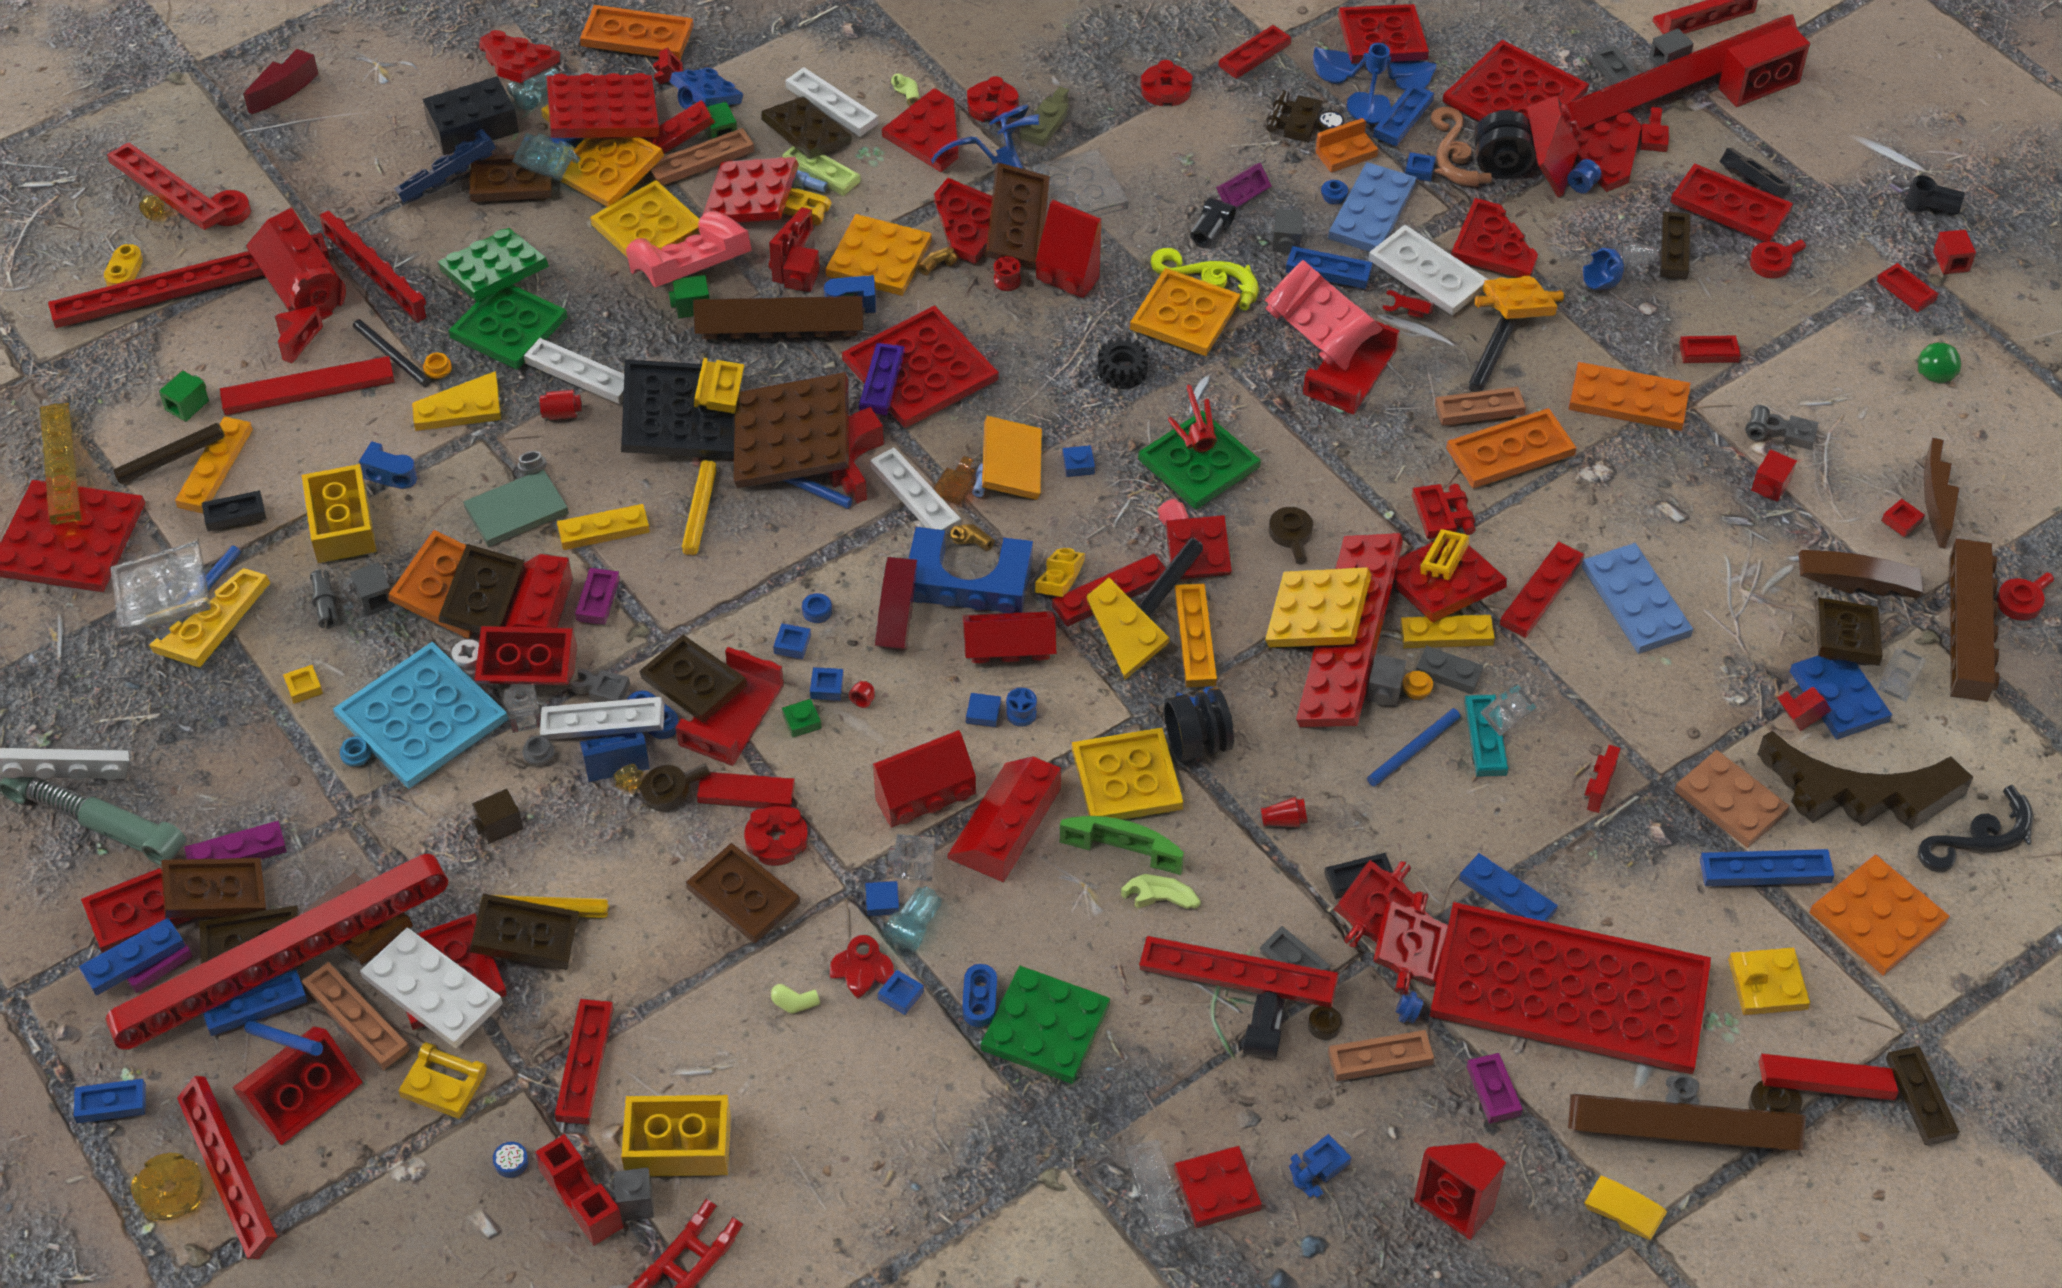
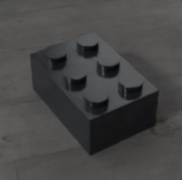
(465, 110)

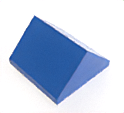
(610, 753)

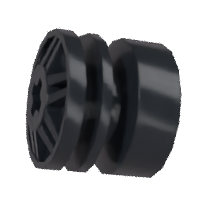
(1201, 724)

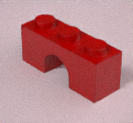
(585, 1201)

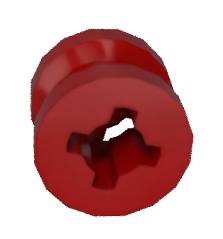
(1007, 273)

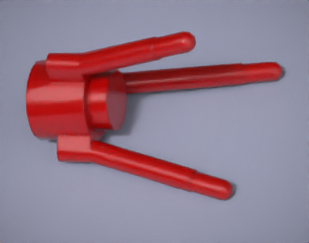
(1200, 436)

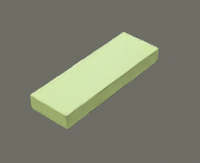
(826, 169)

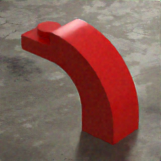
(864, 435)

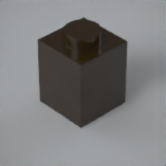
(496, 816)

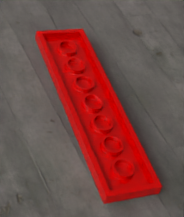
(1342, 672)

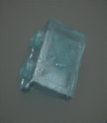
(544, 156)

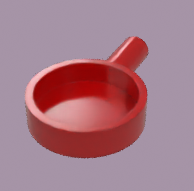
(235, 205)
(1774, 259)
(2022, 598)

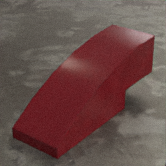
(281, 81)
(896, 603)

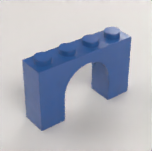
(999, 591)

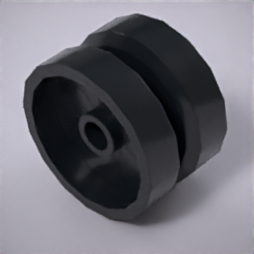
(1504, 144)

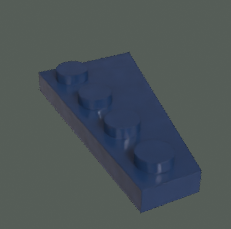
(445, 166)

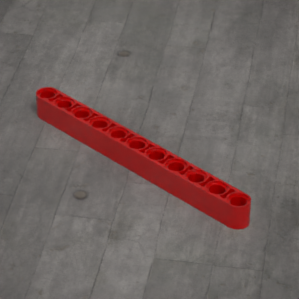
(1664, 78)
(275, 951)

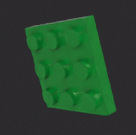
(492, 264)
(508, 324)
(1196, 474)
(1045, 1024)

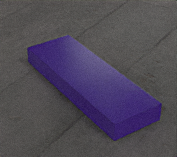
(882, 378)

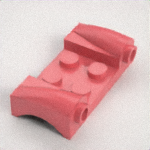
(718, 241)
(1321, 314)

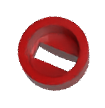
(862, 694)

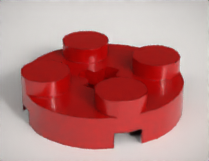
(1166, 73)
(980, 96)
(312, 281)
(776, 819)

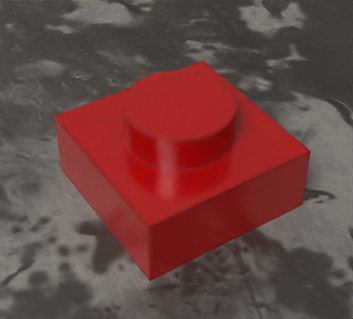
(1903, 517)

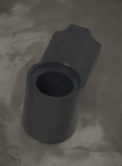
(1926, 194)
(1213, 219)
(1263, 1033)

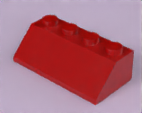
(1007, 817)

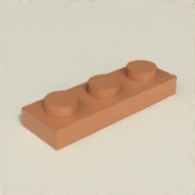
(1480, 406)
(1380, 1055)

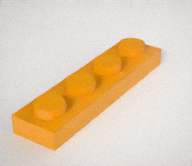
(213, 465)
(1195, 635)

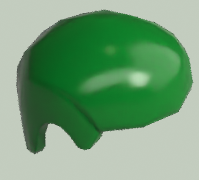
(1939, 362)

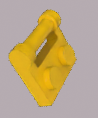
(437, 1089)

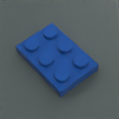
(1847, 692)

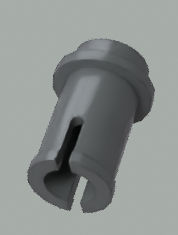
(1757, 427)

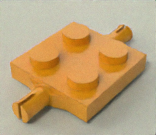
(1519, 297)

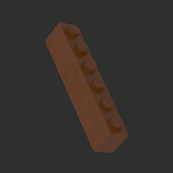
(779, 314)
(1972, 620)

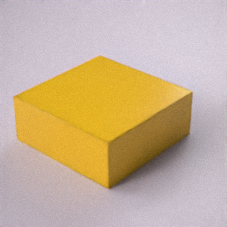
(302, 684)

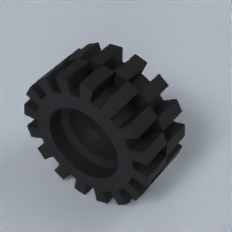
(1123, 351)

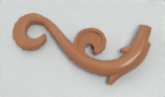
(1460, 151)

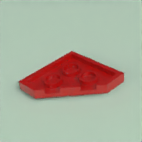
(516, 57)
(926, 129)
(1612, 147)
(964, 218)
(1493, 241)

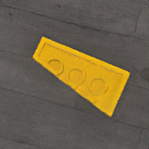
(203, 632)

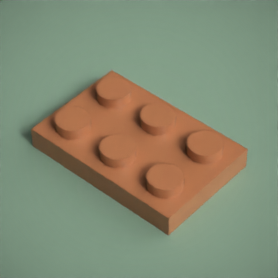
(1732, 798)

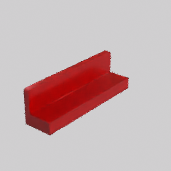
(1703, 15)

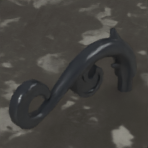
(1980, 838)

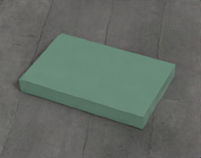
(515, 507)

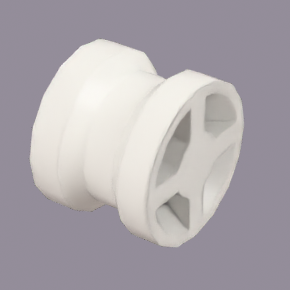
(460, 656)

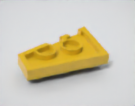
(1126, 627)

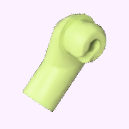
(906, 87)
(791, 1000)

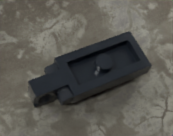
(1754, 172)

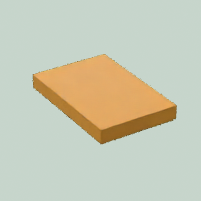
(1011, 457)

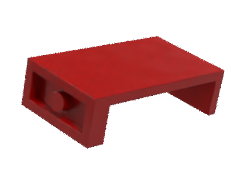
(1350, 387)
(733, 725)

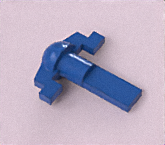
(1303, 1178)

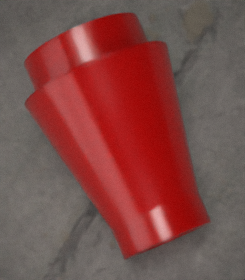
(1285, 813)

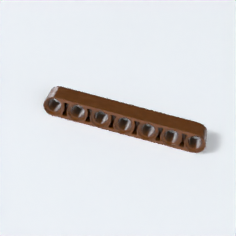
(1686, 1122)

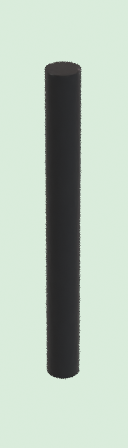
(390, 351)

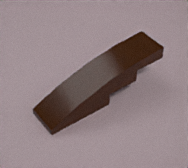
(1939, 496)
(1855, 571)

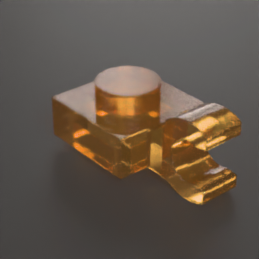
(956, 483)

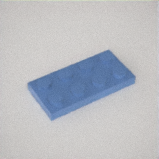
(1372, 207)
(1637, 598)

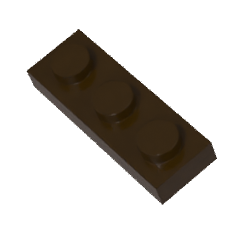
(1675, 245)
(1922, 1095)

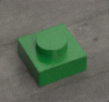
(801, 718)

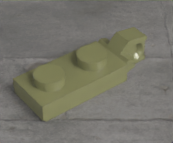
(1052, 114)

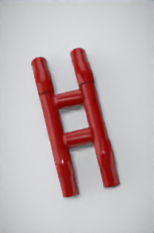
(689, 1240)

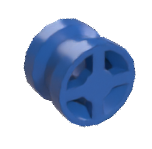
(1584, 176)
(1016, 701)

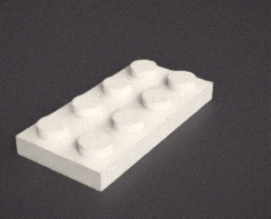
(1428, 269)
(431, 987)

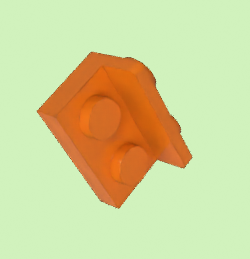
(1345, 145)

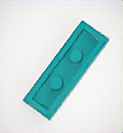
(1486, 744)

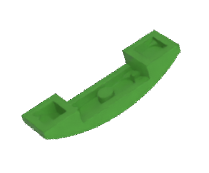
(1123, 834)

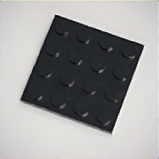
(662, 414)

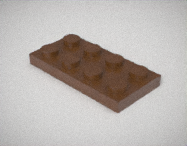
(1017, 214)

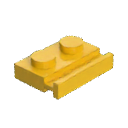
(719, 385)

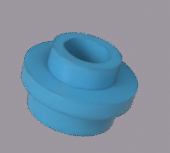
(354, 745)

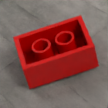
(1763, 65)

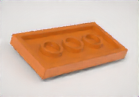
(635, 31)
(1629, 396)
(1511, 448)

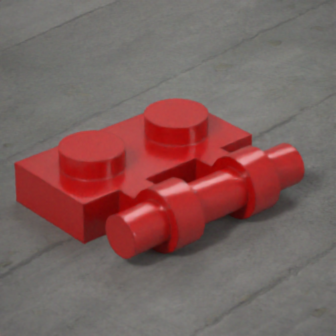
(1435, 512)

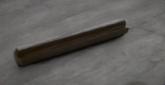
(169, 453)

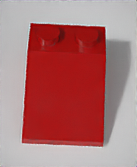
(1554, 141)
(1069, 249)

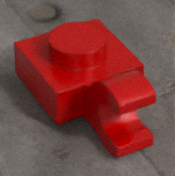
(1654, 135)
(1414, 305)

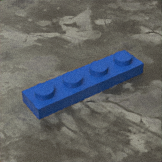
(1766, 867)

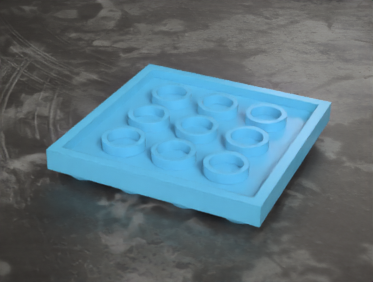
(420, 714)

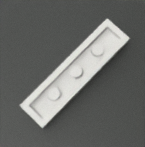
(832, 101)
(576, 370)
(914, 491)
(602, 718)
(63, 763)

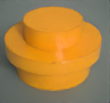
(437, 365)
(1417, 685)

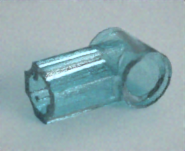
(530, 91)
(910, 924)

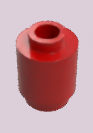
(560, 404)

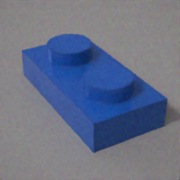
(109, 1100)

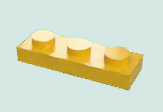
(603, 526)
(1447, 631)

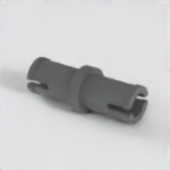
(323, 599)

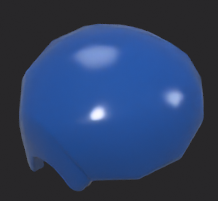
(1604, 270)

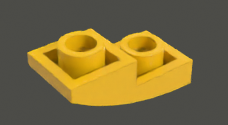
(1060, 572)
(1627, 1207)

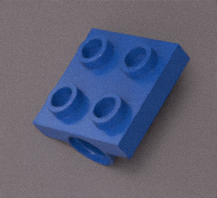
(705, 86)

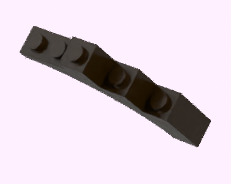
(1864, 796)

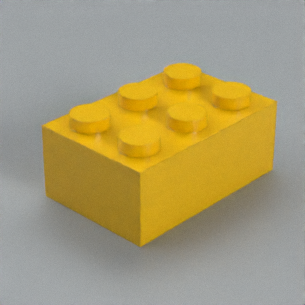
(338, 513)
(677, 1134)

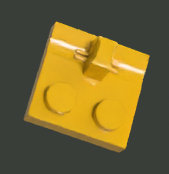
(1768, 981)

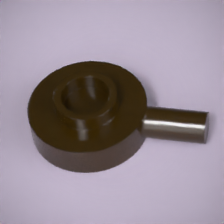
(1291, 529)
(669, 786)
(1774, 1099)

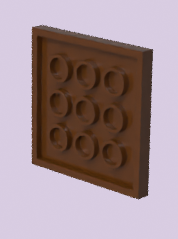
(791, 430)

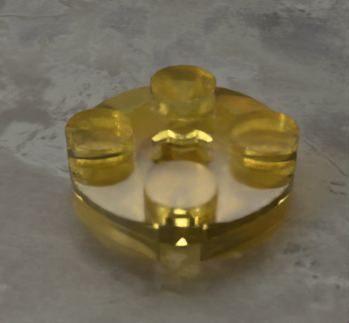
(172, 1204)

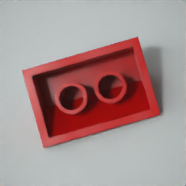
(284, 250)
(540, 593)
(1009, 636)
(526, 655)
(924, 779)
(297, 1086)
(1460, 1185)

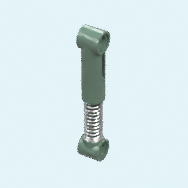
(155, 840)

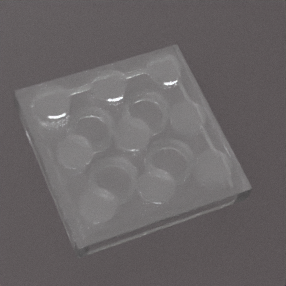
(1083, 183)
(160, 588)

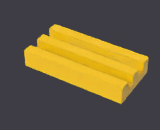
(1456, 556)

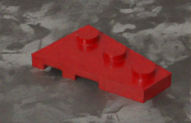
(793, 233)

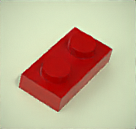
(1598, 787)

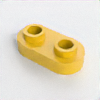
(123, 265)

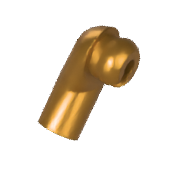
(936, 257)
(971, 535)

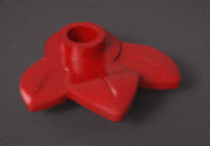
(861, 969)

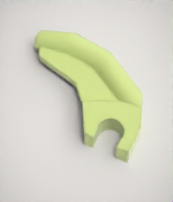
(1159, 888)

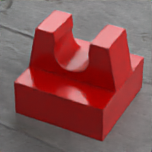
(666, 66)

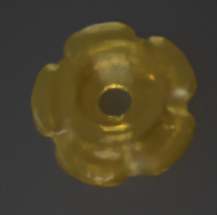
(151, 207)
(628, 777)

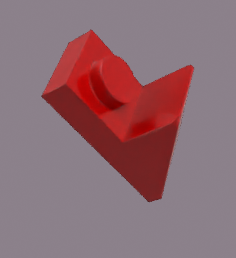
(297, 331)

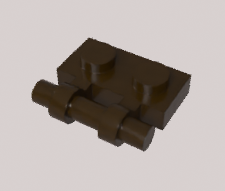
(1302, 117)

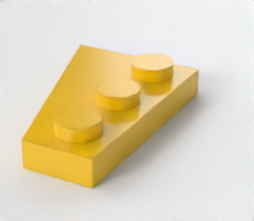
(460, 405)

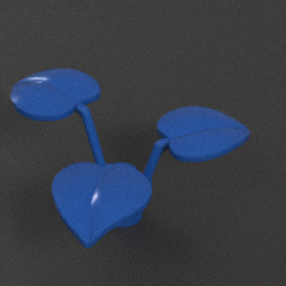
(1336, 66)
(1006, 154)

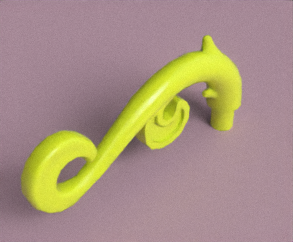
(1249, 283)

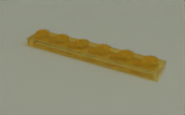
(60, 463)

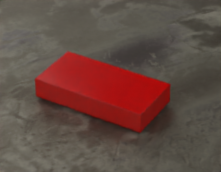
(1907, 287)
(1709, 349)

